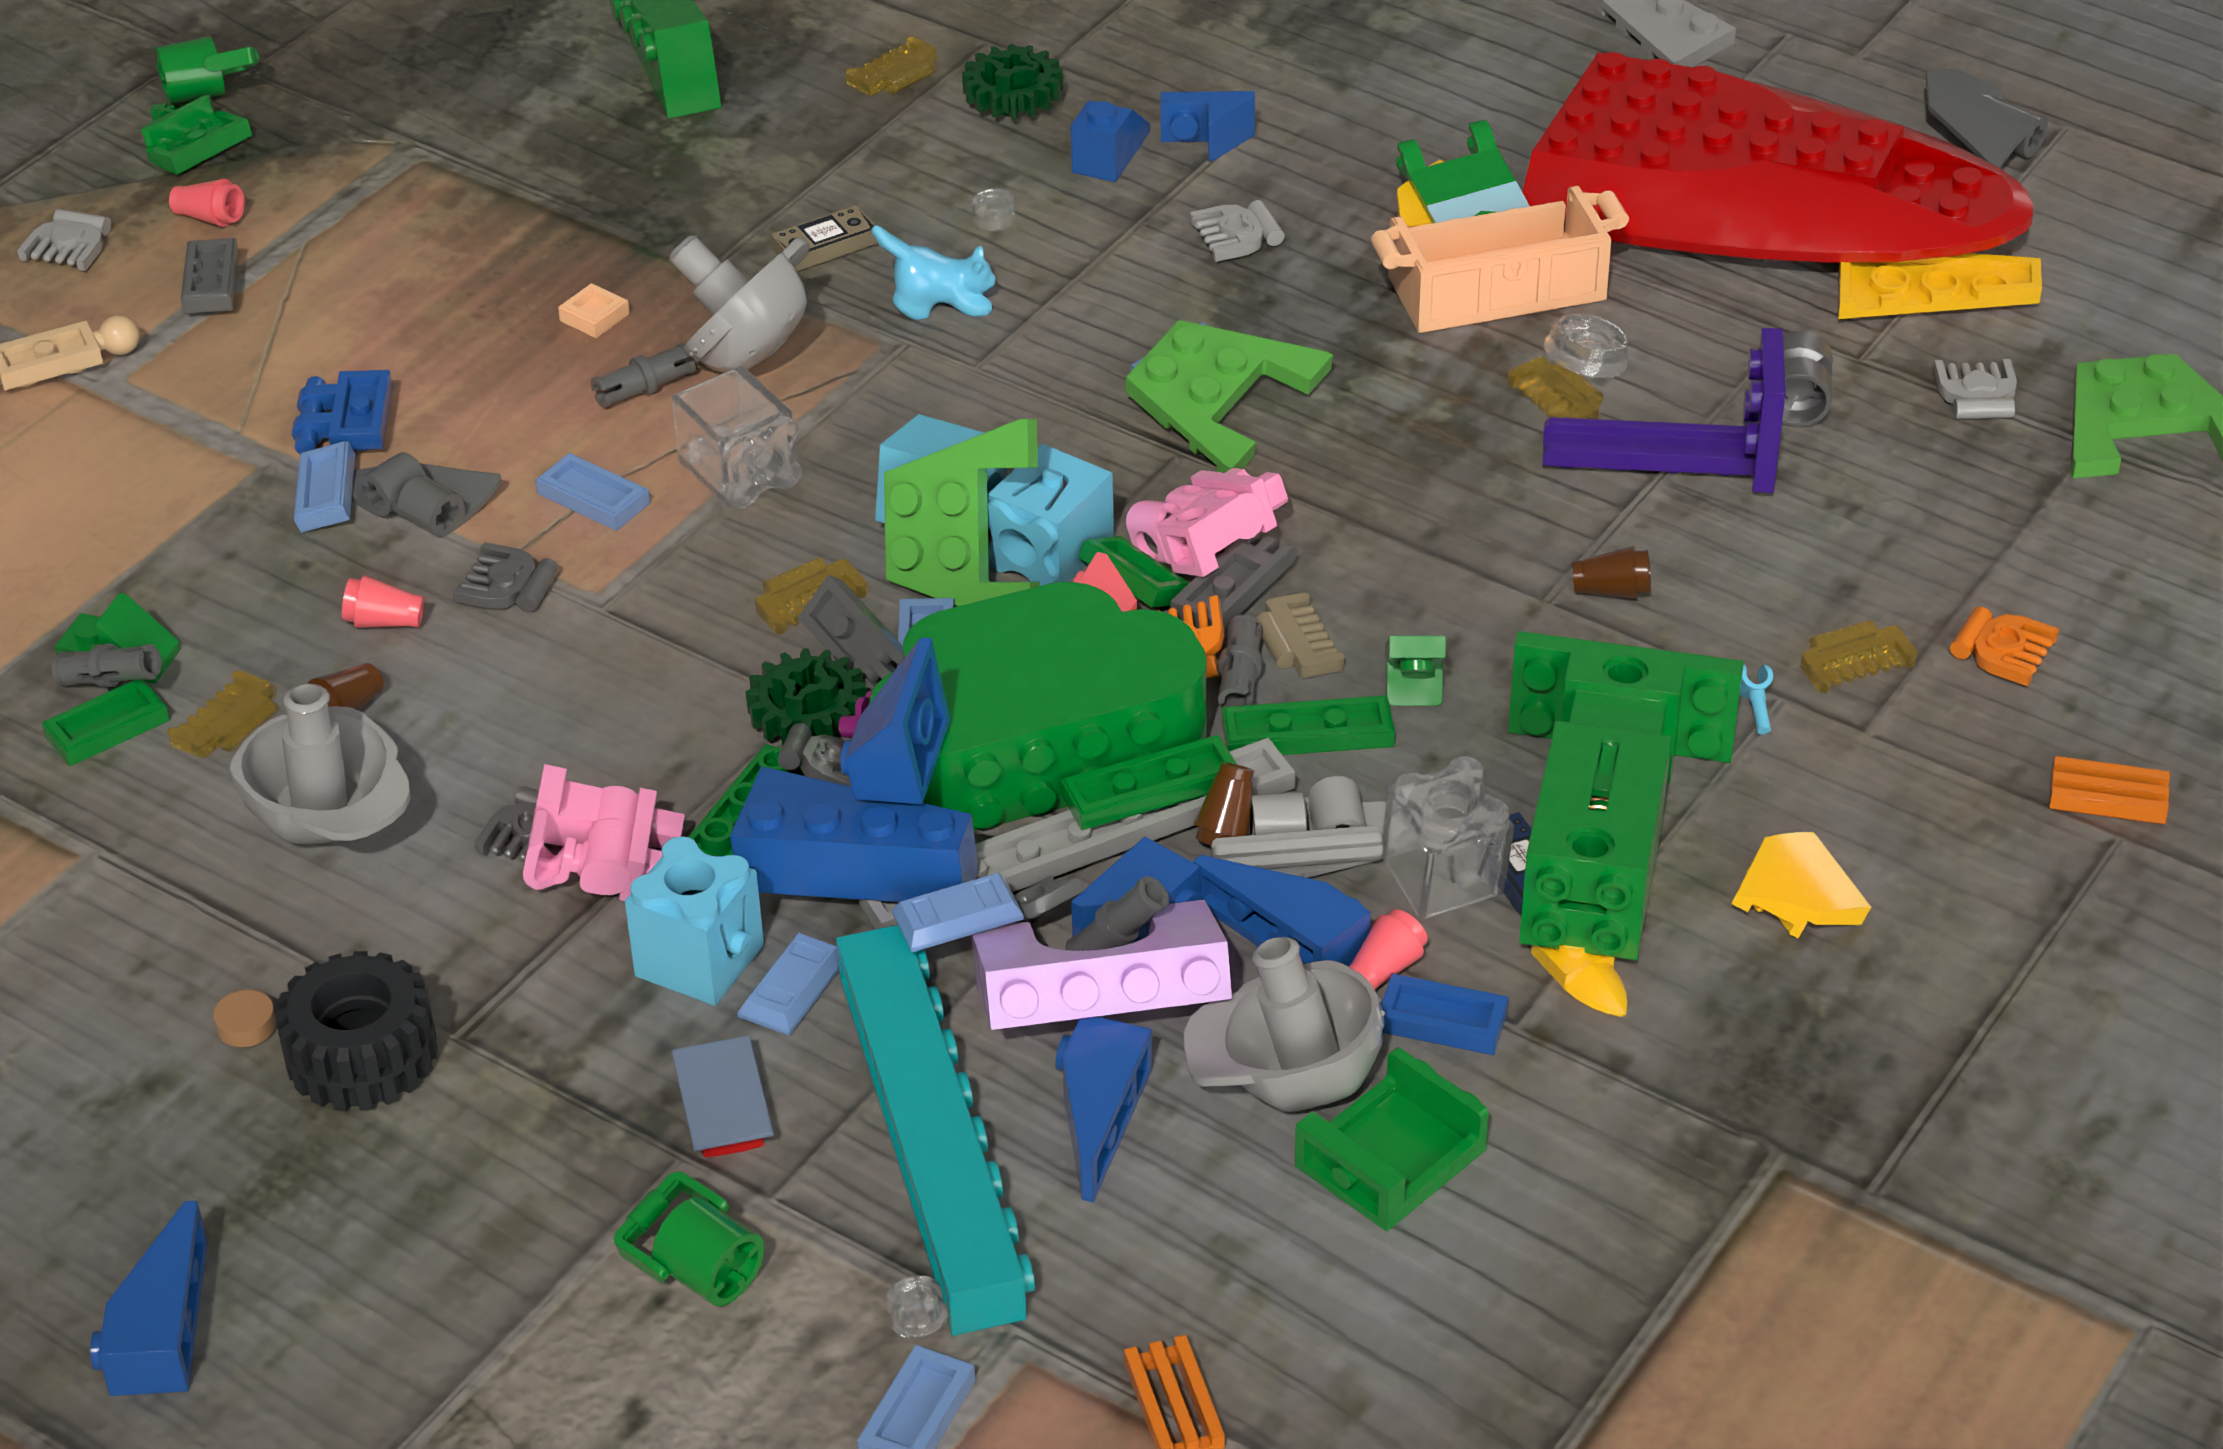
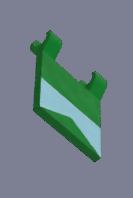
(1463, 185)

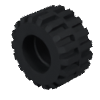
(356, 1030)

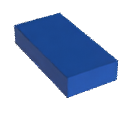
(1444, 1014)

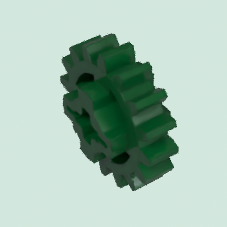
(1012, 81)
(805, 692)

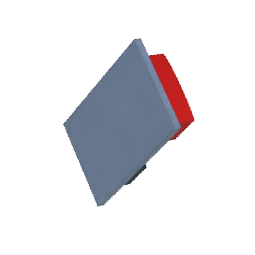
(722, 1096)

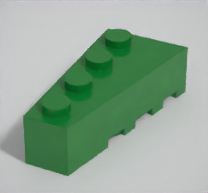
(674, 51)

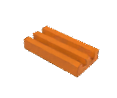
(2109, 790)
(1161, 1360)

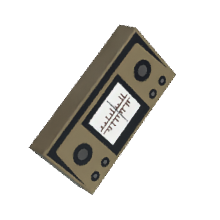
(828, 236)

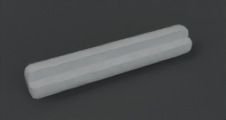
(1302, 847)

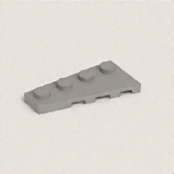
(1669, 28)

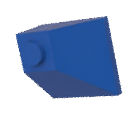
(900, 733)

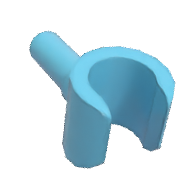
(1757, 696)

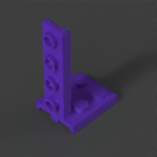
(1687, 446)

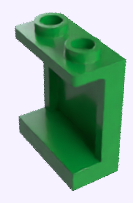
(1394, 1141)

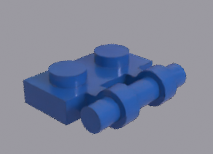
(358, 413)

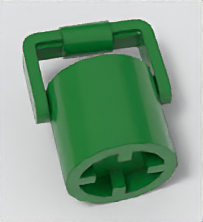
(196, 70)
(695, 1242)

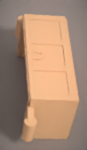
(1502, 261)

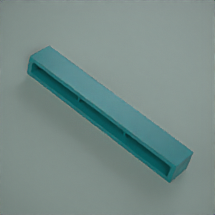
(932, 1133)

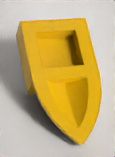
(1585, 977)

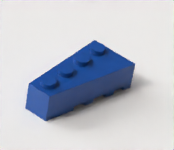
(824, 843)

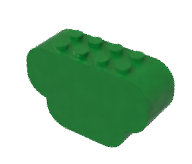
(1052, 691)

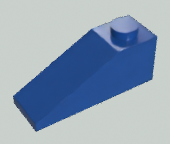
(1278, 904)
(1102, 1082)
(155, 1312)

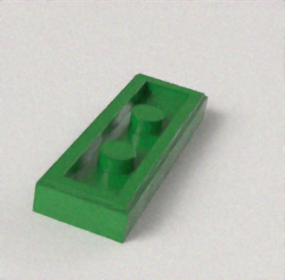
(1312, 725)
(1144, 782)

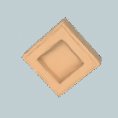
(593, 310)

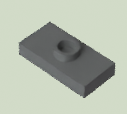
(210, 275)

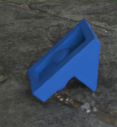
(1211, 117)

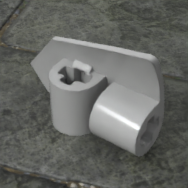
(1330, 805)

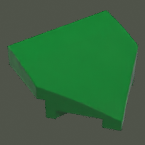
(190, 134)

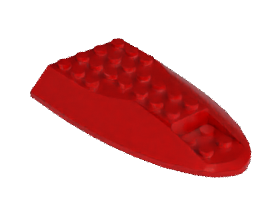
(1765, 171)

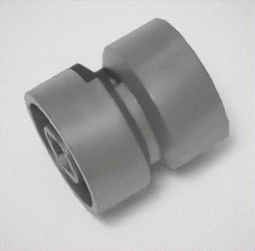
(1807, 378)

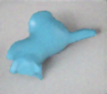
(930, 278)

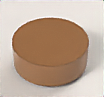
(244, 1018)

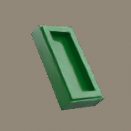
(1142, 574)
(105, 721)

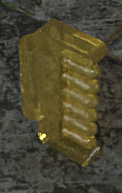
(894, 70)
(1556, 389)
(798, 587)
(1851, 646)
(226, 718)

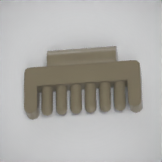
(1298, 637)

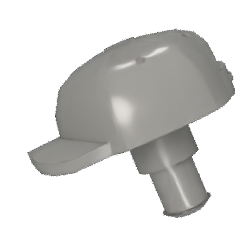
(748, 316)
(320, 772)
(1291, 1034)

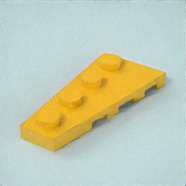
(1937, 284)

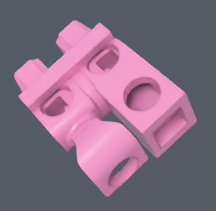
(1206, 517)
(601, 834)

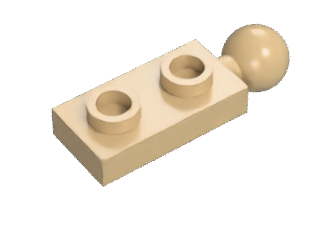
(64, 350)

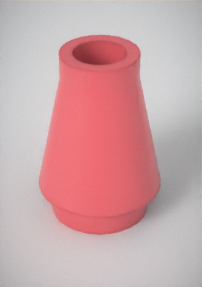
(211, 201)
(380, 605)
(1390, 947)

